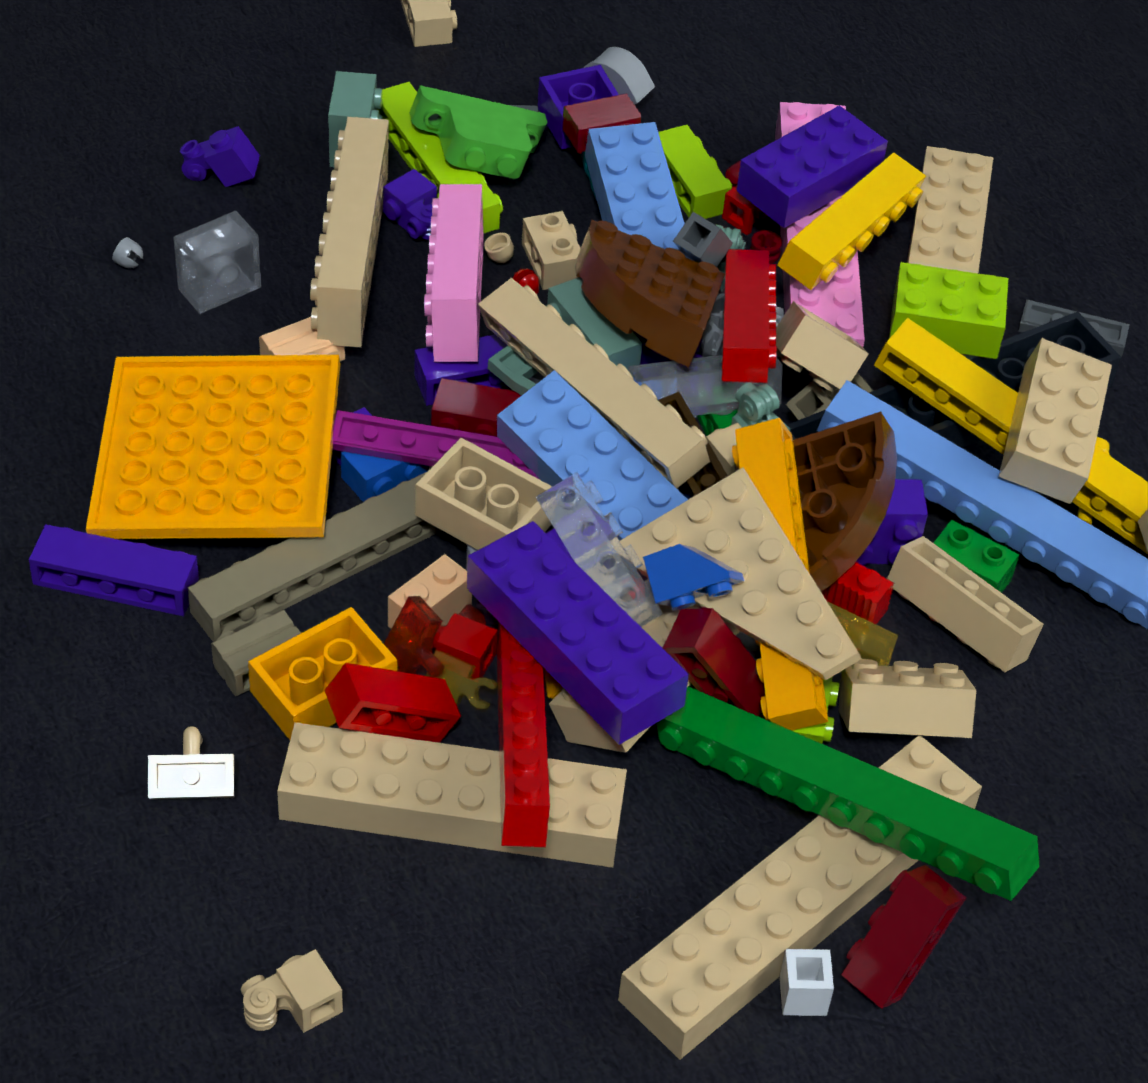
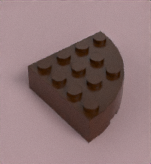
(648, 289)
(844, 491)

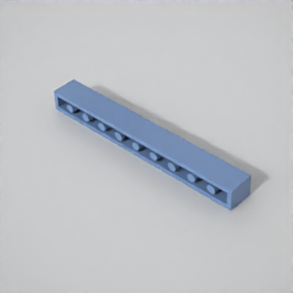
(1006, 509)

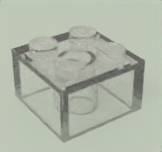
(217, 262)

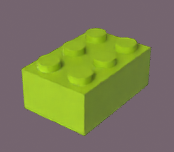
(954, 306)

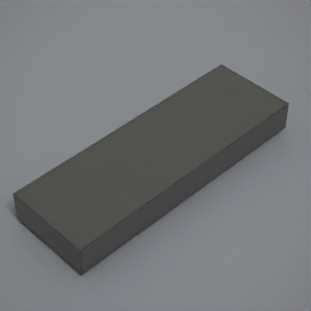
(1038, 314)

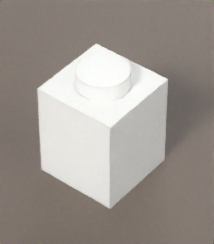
(806, 982)

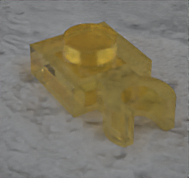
(460, 681)

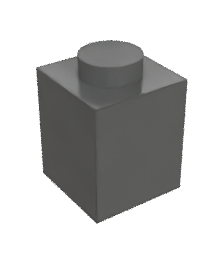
(702, 240)

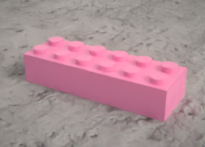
(455, 273)

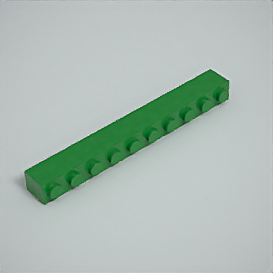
(853, 794)

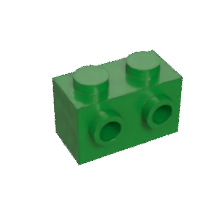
(979, 554)

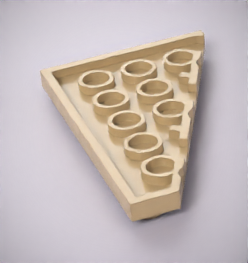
(778, 594)

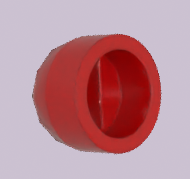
(527, 277)

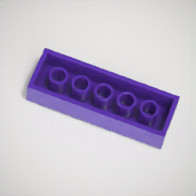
(577, 632)

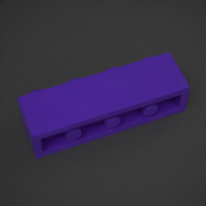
(113, 569)

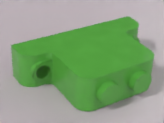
(479, 131)

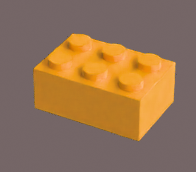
(294, 674)

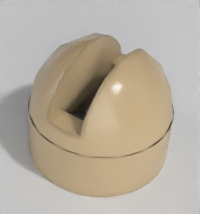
(499, 247)

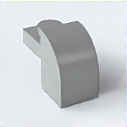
(625, 73)

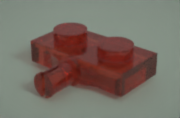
(413, 638)

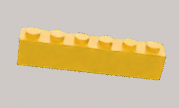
(852, 222)

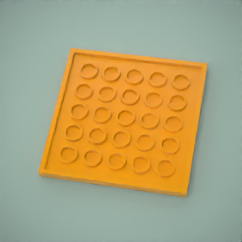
(216, 447)

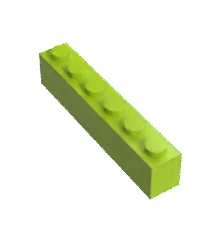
(425, 154)

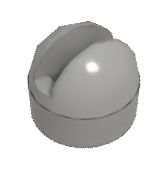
(127, 253)

